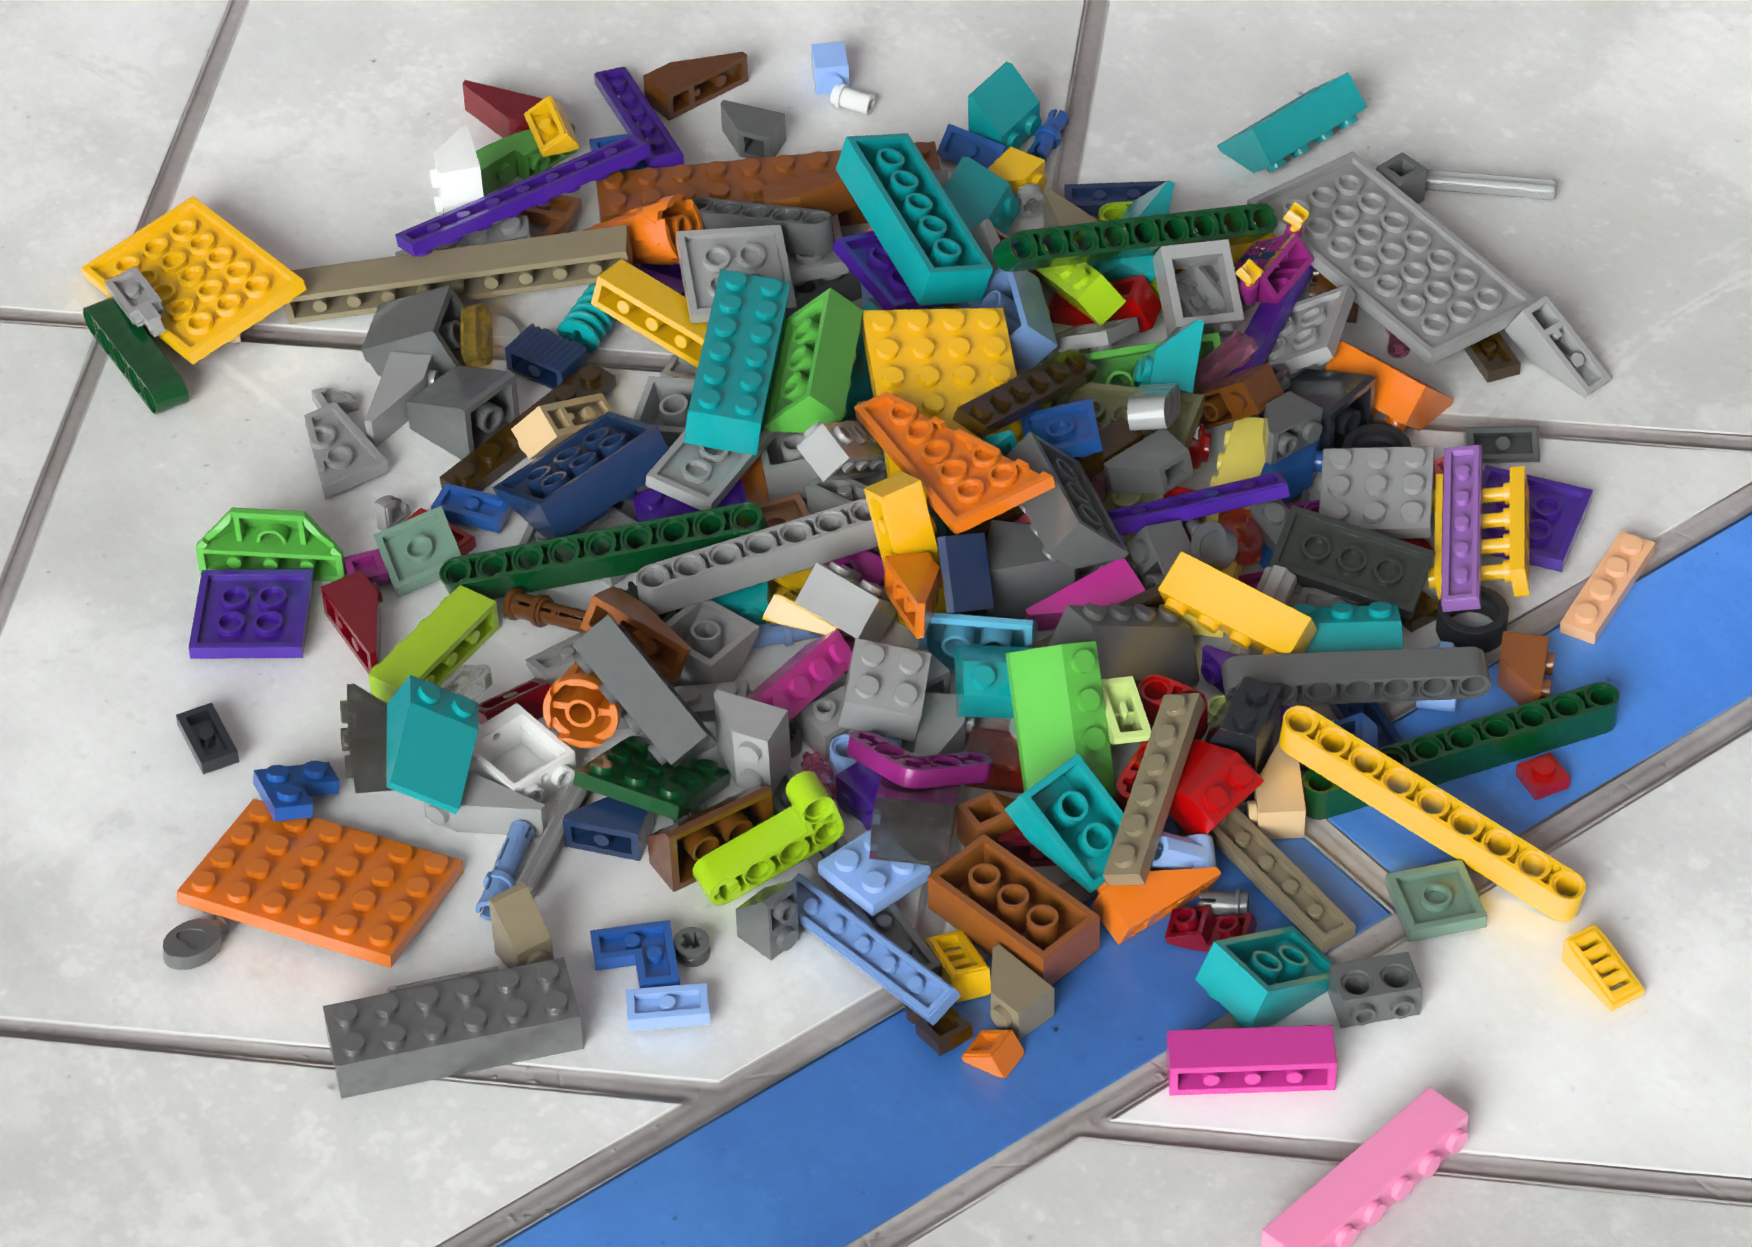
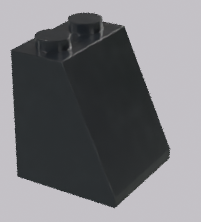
(1345, 401)
(1249, 722)

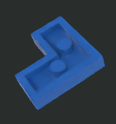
(288, 788)
(644, 945)

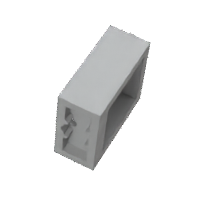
(1198, 255)

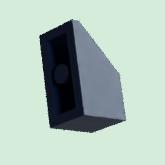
(609, 828)

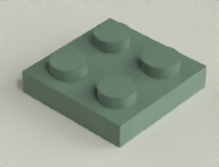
(417, 550)
(1435, 900)

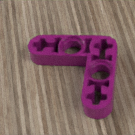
(917, 771)

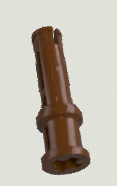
(541, 610)

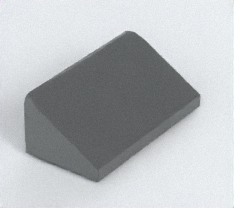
(1505, 443)

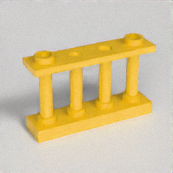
(1513, 544)

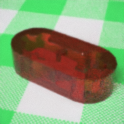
(1247, 534)

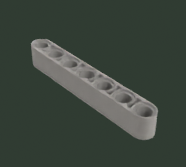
(756, 557)

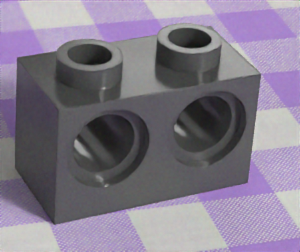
(1374, 989)

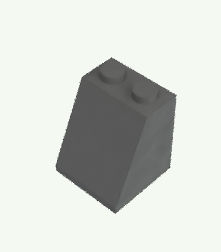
(418, 325)
(464, 408)
(1021, 570)

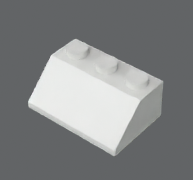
(456, 173)

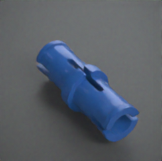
(1048, 135)

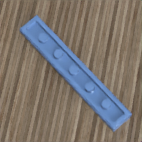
(873, 952)

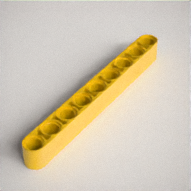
(1441, 826)

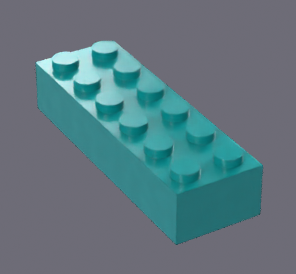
(914, 219)
(737, 362)

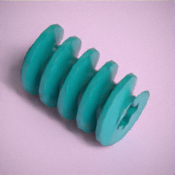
(586, 322)

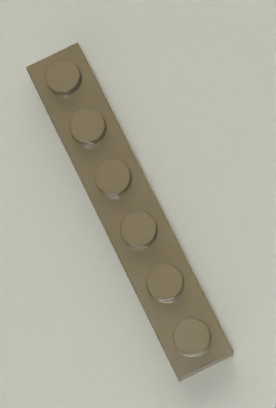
(1154, 789)
(1282, 882)

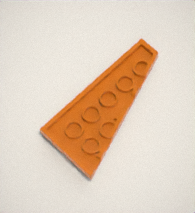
(962, 474)

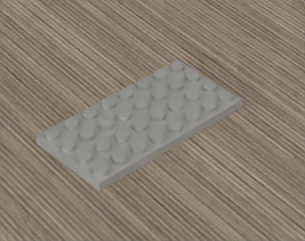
(1397, 258)

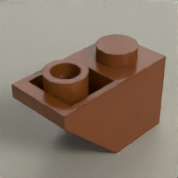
(1523, 666)
(983, 816)

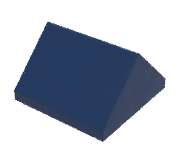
(965, 573)

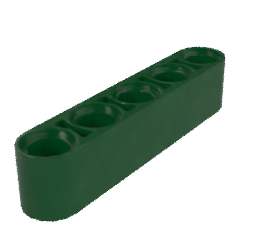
(136, 356)

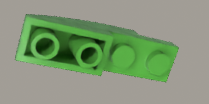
(514, 157)

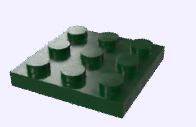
(637, 778)

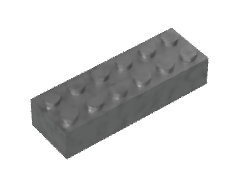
(453, 1027)

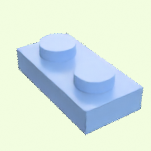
(667, 1006)

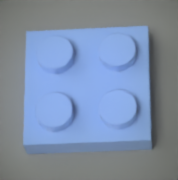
(868, 881)

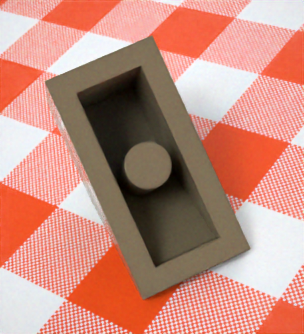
(519, 928)
(1018, 995)

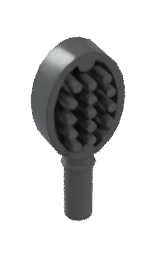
(1212, 543)
(195, 942)

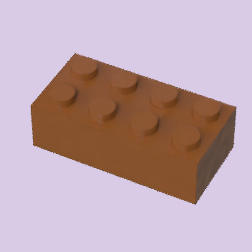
(1012, 905)

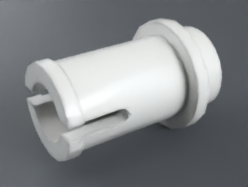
(852, 99)

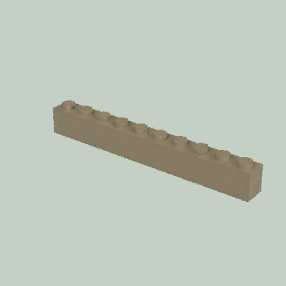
(470, 271)

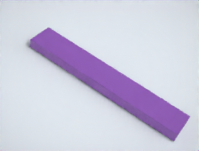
(1462, 528)

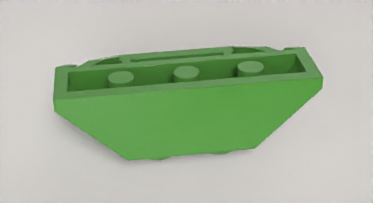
(270, 542)

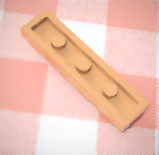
(1607, 587)

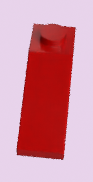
(1139, 303)

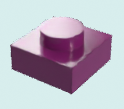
(370, 564)

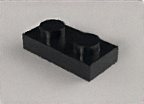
(207, 738)

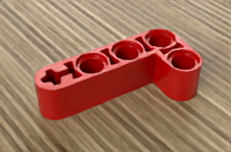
(1151, 694)

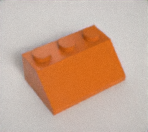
(1396, 392)

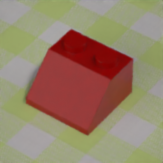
(1211, 787)

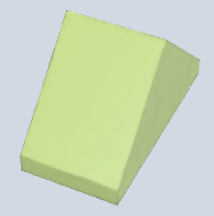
(1124, 711)

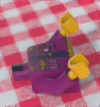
(1274, 264)

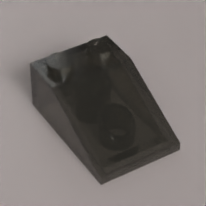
(913, 823)

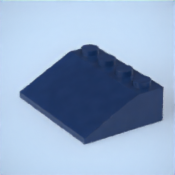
(584, 475)

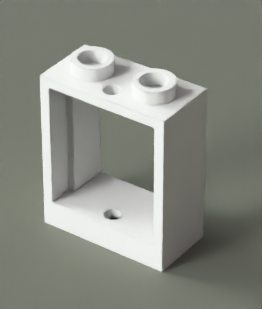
(518, 727)

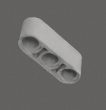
(1154, 406)

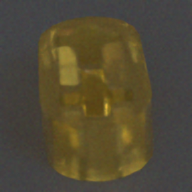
(476, 335)

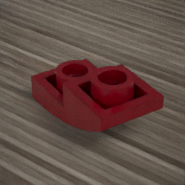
(1198, 927)

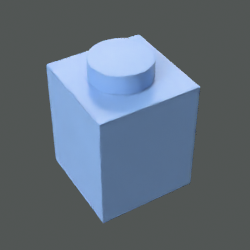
(829, 66)

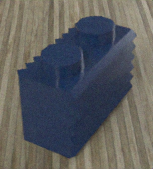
(544, 356)

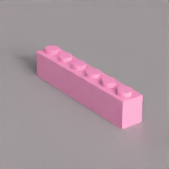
(1373, 1176)

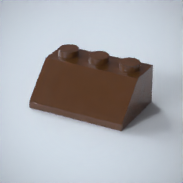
(681, 845)

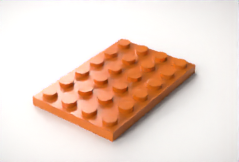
(321, 884)

